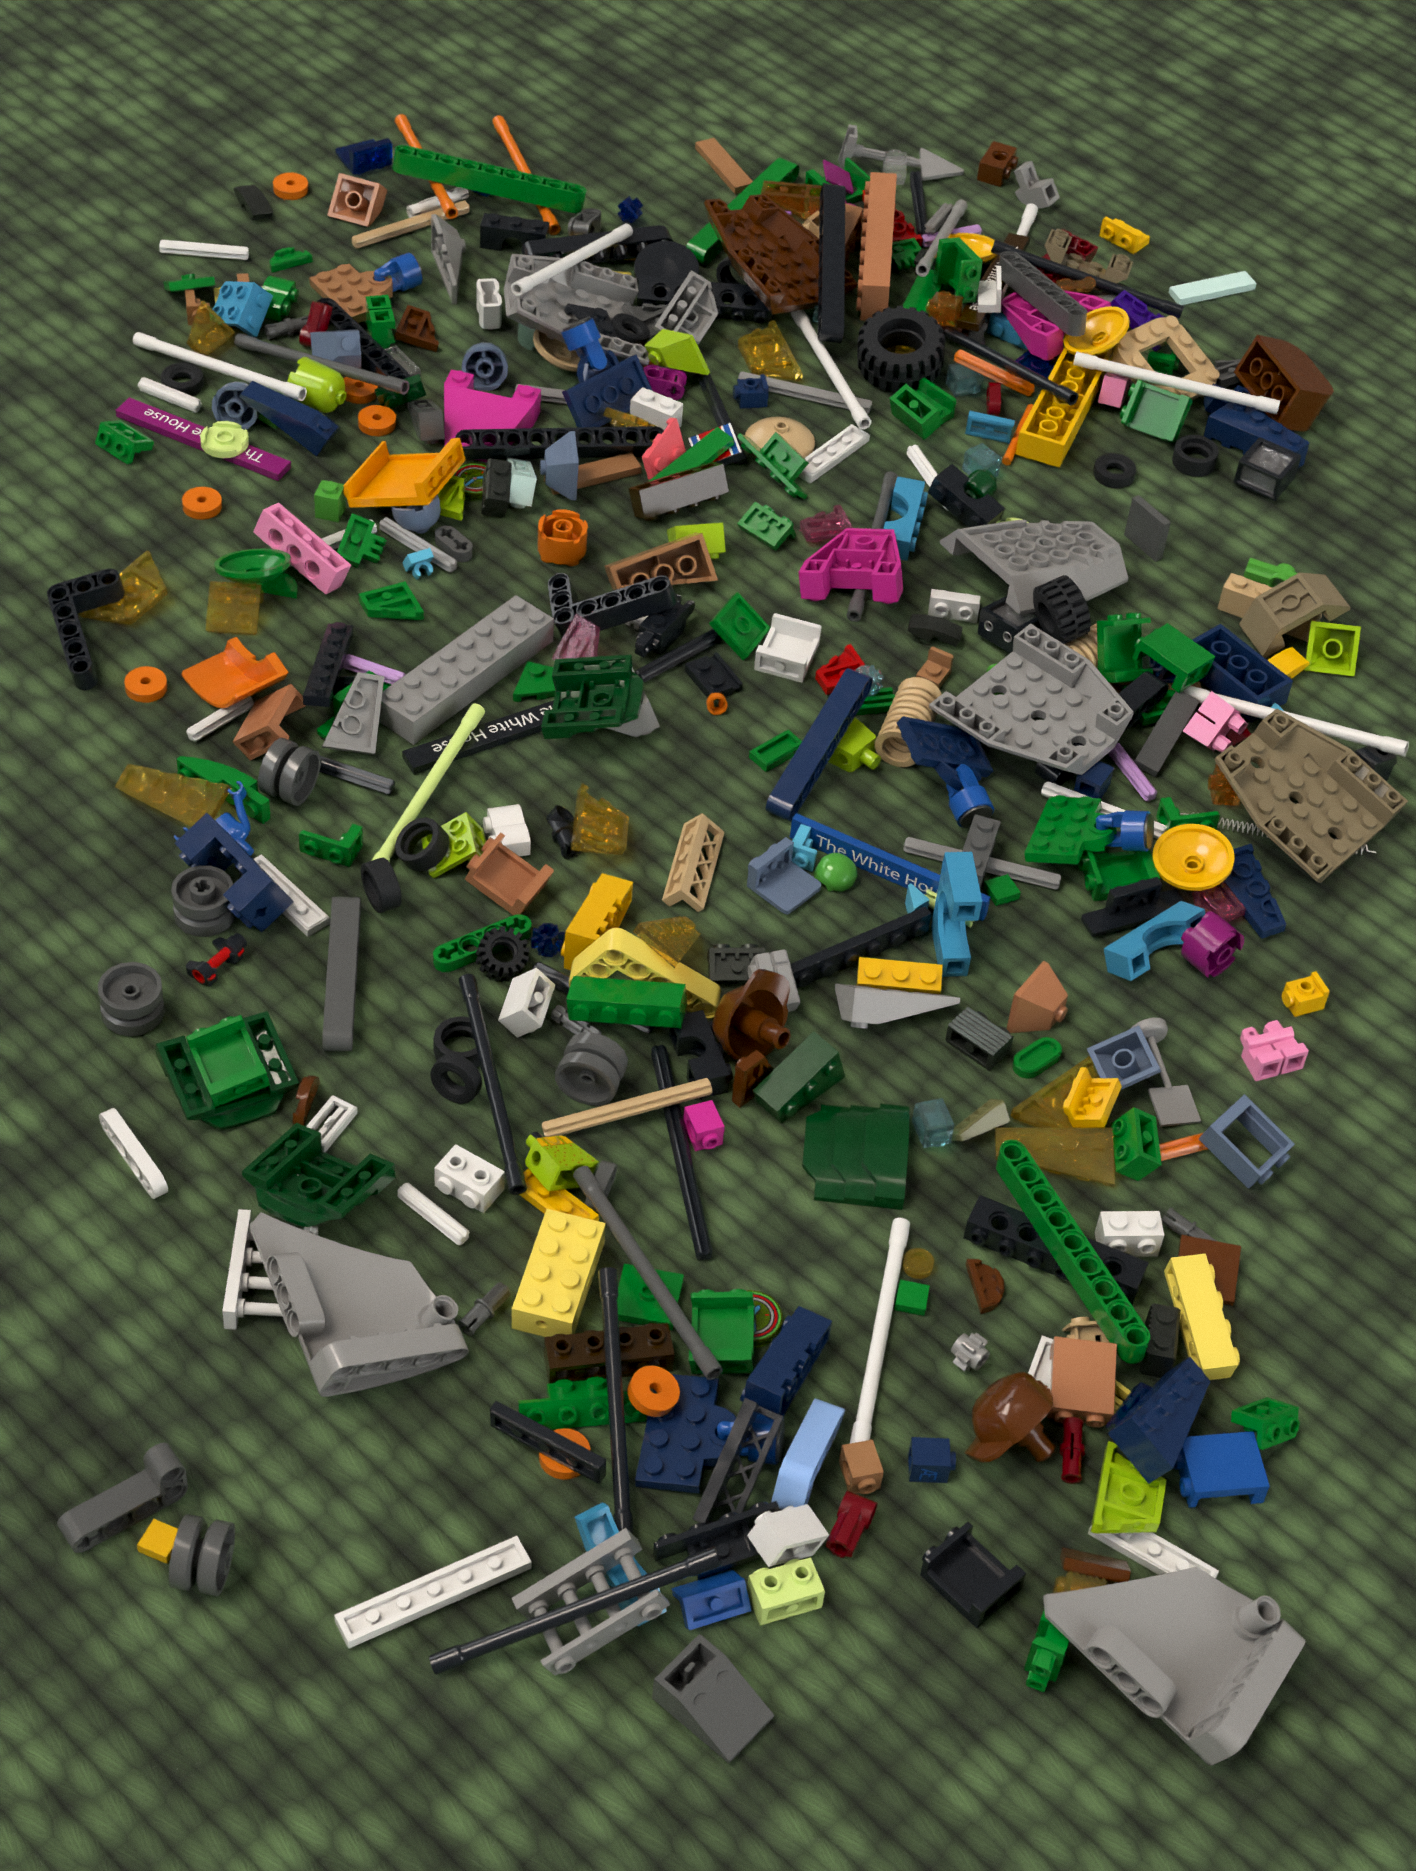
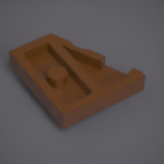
(417, 329)
(748, 1075)

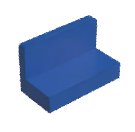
(712, 1599)

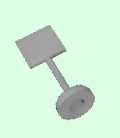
(1171, 1103)

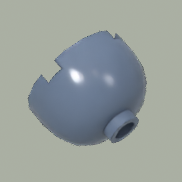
(487, 364)
(230, 407)
(417, 517)

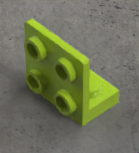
(465, 840)

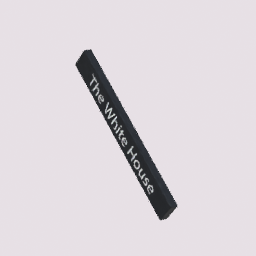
(480, 739)

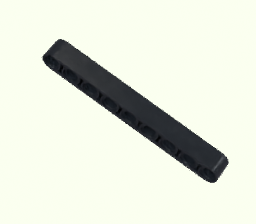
(831, 263)
(547, 436)

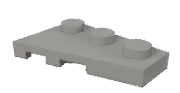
(358, 717)

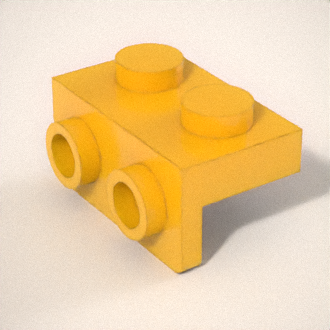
(1091, 1100)

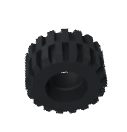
(1061, 609)

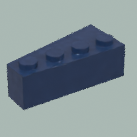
(1243, 425)
(788, 1361)
(1160, 1421)

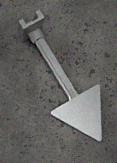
(931, 165)

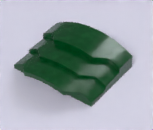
(592, 695)
(193, 1095)
(858, 1154)
(309, 1185)

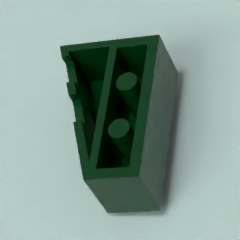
(800, 1078)

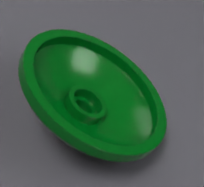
(252, 565)

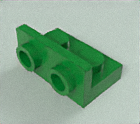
(938, 398)
(122, 440)
(766, 526)
(1271, 1420)

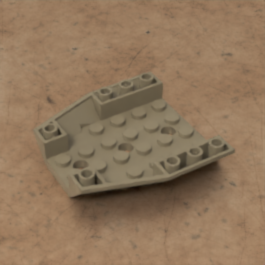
(1327, 779)

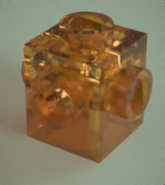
(945, 308)
(1220, 789)

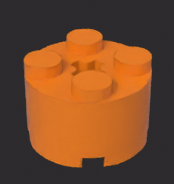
(562, 537)

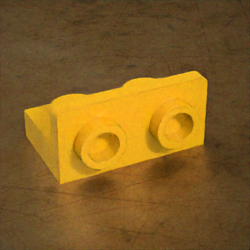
(1123, 235)

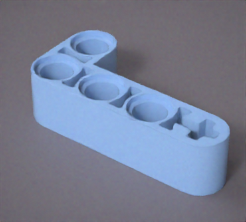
(807, 1454)

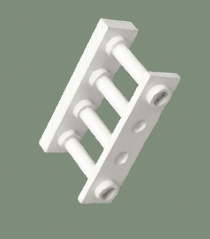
(240, 1281)

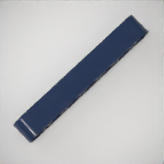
(819, 744)

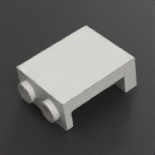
(788, 648)

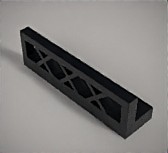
(731, 1455)

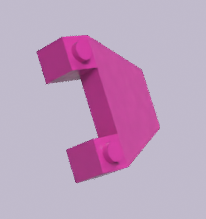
(1035, 329)
(481, 410)
(855, 561)

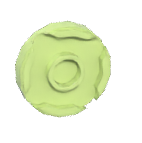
(224, 439)

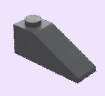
(427, 420)

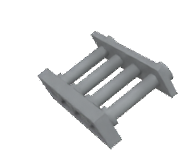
(564, 1585)

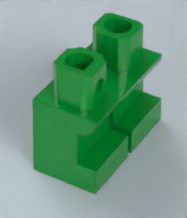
(380, 319)
(1045, 1655)

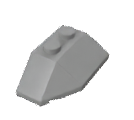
(690, 309)

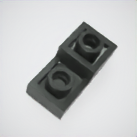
(254, 201)
(927, 626)

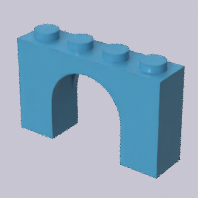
(956, 902)

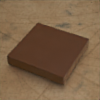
(1222, 1256)
(1095, 1565)

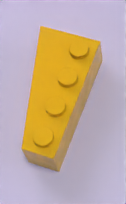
(600, 912)

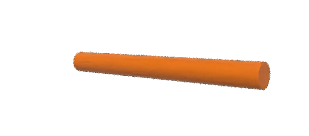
(1011, 450)

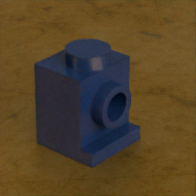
(751, 392)

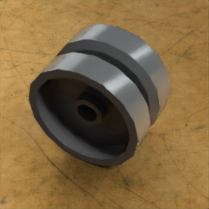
(289, 771)
(200, 902)
(131, 999)
(591, 1068)
(202, 1555)

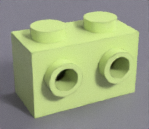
(785, 1590)

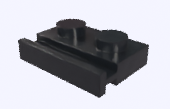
(713, 676)

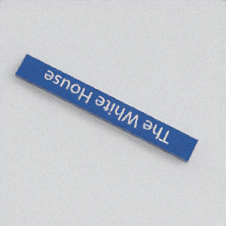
(873, 859)

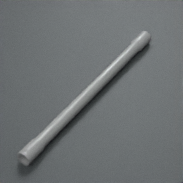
(927, 261)

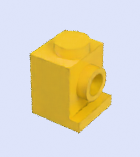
(1305, 994)

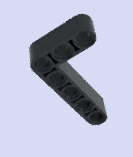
(75, 597)
(612, 607)

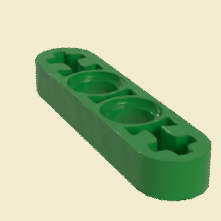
(463, 957)

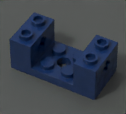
(255, 896)

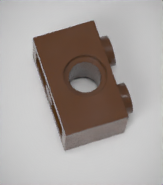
(997, 164)

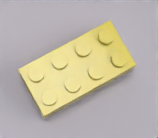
(558, 1274)

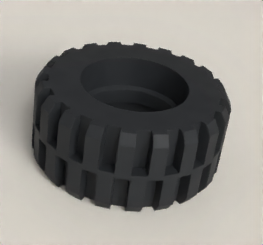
(902, 328)

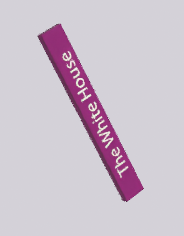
(189, 434)

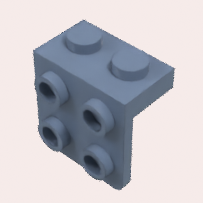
(781, 880)

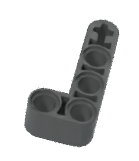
(127, 1502)

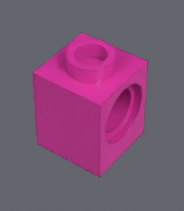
(703, 1125)

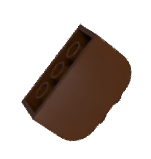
(1286, 374)

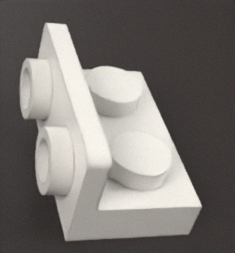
(954, 605)

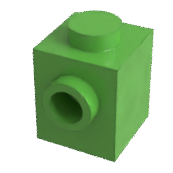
(329, 501)

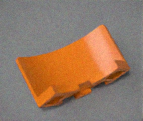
(233, 675)

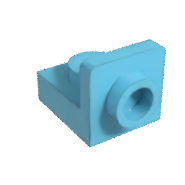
(803, 854)

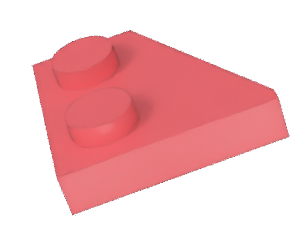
(664, 449)

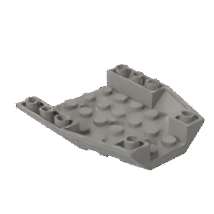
(577, 285)
(1043, 551)
(1048, 683)

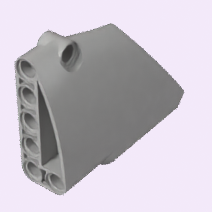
(356, 1311)
(1184, 1652)

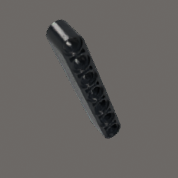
(626, 249)
(373, 356)
(1139, 695)

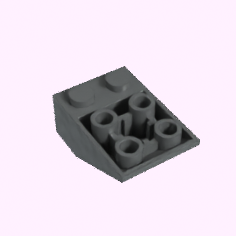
(711, 1699)

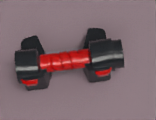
(229, 951)

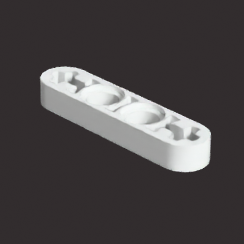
(133, 1153)

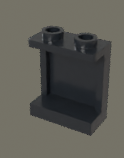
(970, 1575)

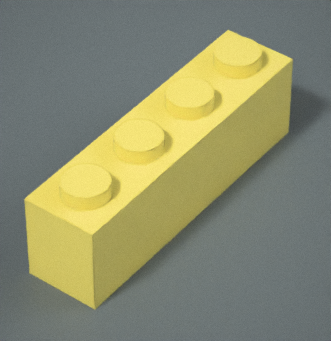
(1201, 1315)

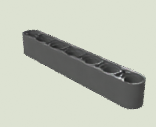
(1043, 293)
(341, 974)

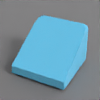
(915, 899)

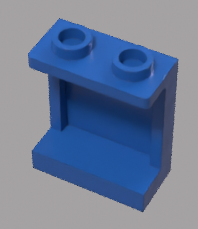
(1221, 1467)

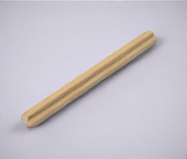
(403, 226)
(627, 1108)

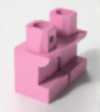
(1212, 734)
(1272, 1052)

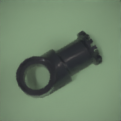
(561, 822)

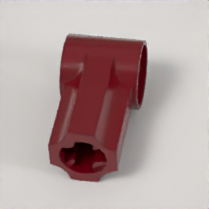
(317, 322)
(852, 1518)

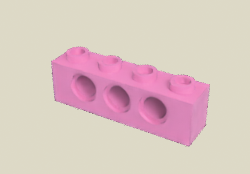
(307, 551)

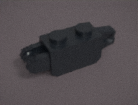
(663, 628)

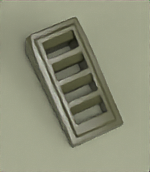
(985, 1118)

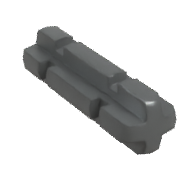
(560, 1015)

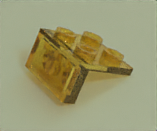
(233, 607)

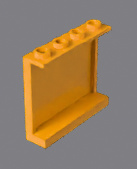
(403, 477)

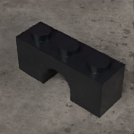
(497, 228)
(949, 491)
(698, 1039)

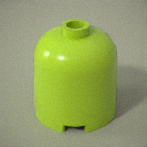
(323, 385)

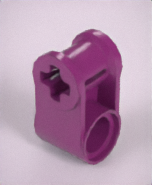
(663, 381)

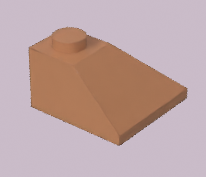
(357, 200)
(1038, 1002)

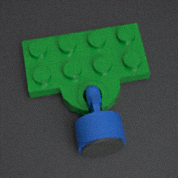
(1077, 825)

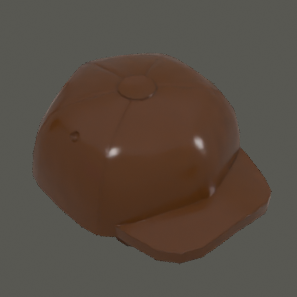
(754, 1016)
(1010, 1415)

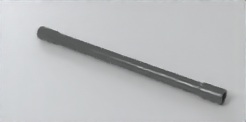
(388, 382)
(857, 601)
(701, 1354)

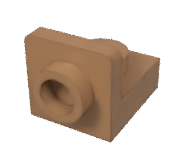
(191, 305)
(937, 667)

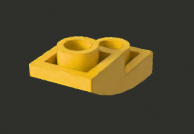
(1289, 662)

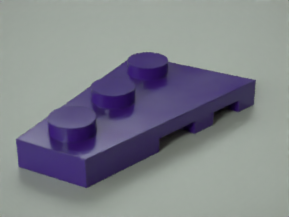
(1136, 311)

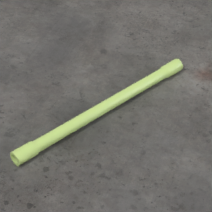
(467, 725)

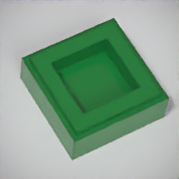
(1001, 889)
(912, 1297)

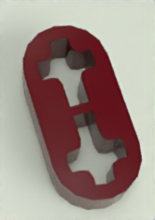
(993, 398)

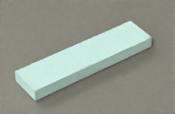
(1212, 288)

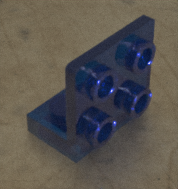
(366, 155)

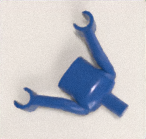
(237, 830)

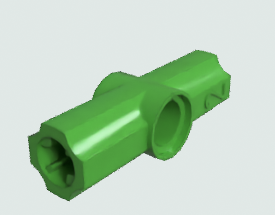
(1268, 573)

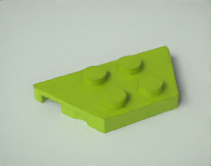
(452, 498)
(1125, 1498)

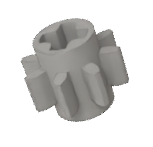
(970, 1352)

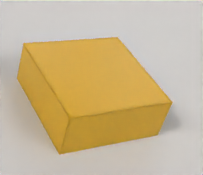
(158, 1541)

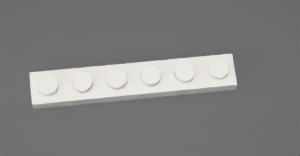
(432, 1592)

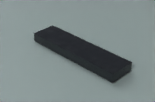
(548, 1442)

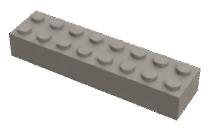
(465, 669)

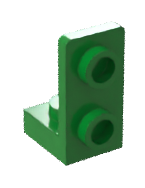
(1163, 362)
(1170, 816)
(338, 852)

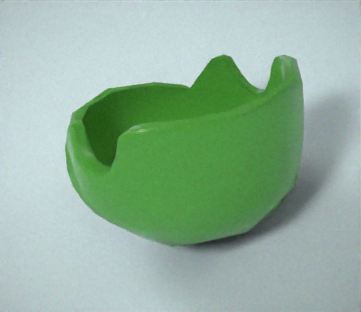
(836, 872)

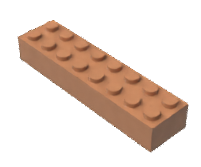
(876, 244)

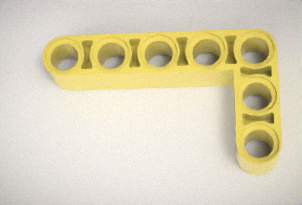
(633, 957)

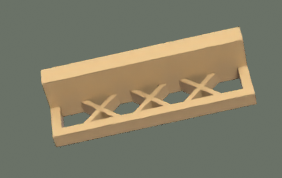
(688, 857)

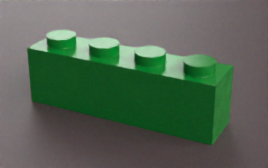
(923, 290)
(627, 1002)

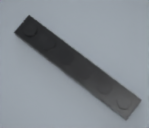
(328, 665)
(863, 945)

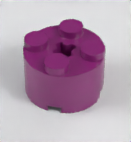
(1211, 944)

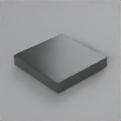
(1147, 528)

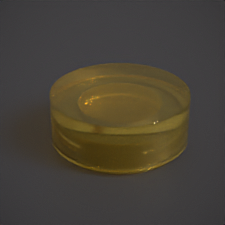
(918, 1263)

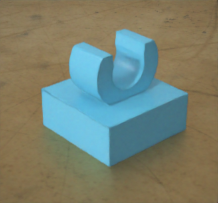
(419, 560)

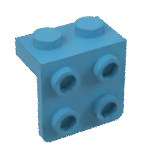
(243, 306)

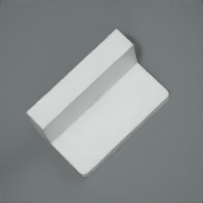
(990, 295)

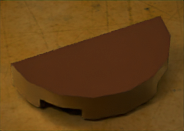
(306, 1095)
(986, 1284)

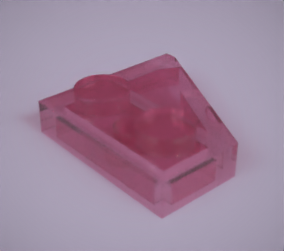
(825, 526)
(579, 640)

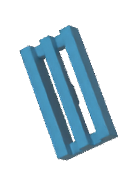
(990, 424)

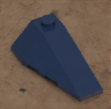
(296, 419)

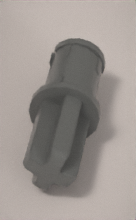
(1183, 1226)
(484, 1308)

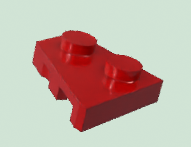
(830, 674)

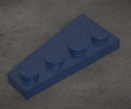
(1254, 894)

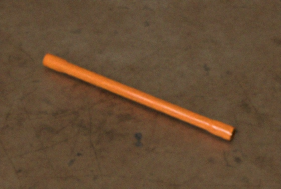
(504, 131)
(445, 202)

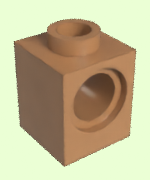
(861, 1467)

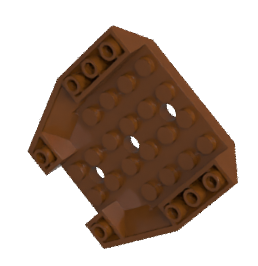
(771, 252)

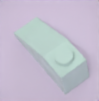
(522, 483)

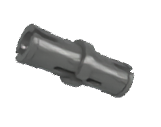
(285, 328)

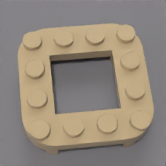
(1163, 332)

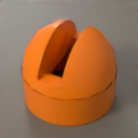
(722, 703)

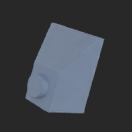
(338, 346)
(561, 466)
(1125, 1057)

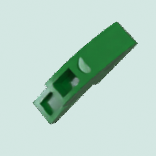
(254, 803)

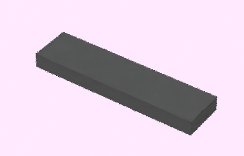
(1166, 733)

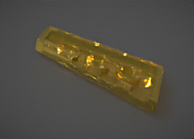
(668, 937)

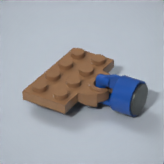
(350, 287)

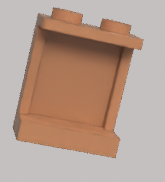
(263, 721)
(506, 876)
(1082, 1380)

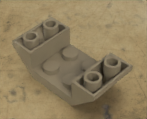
(1057, 245)
(1288, 607)

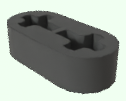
(450, 540)
(605, 1176)

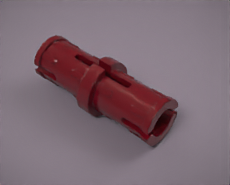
(1072, 1467)

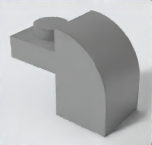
(1033, 190)

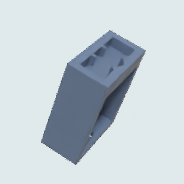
(1261, 1128)

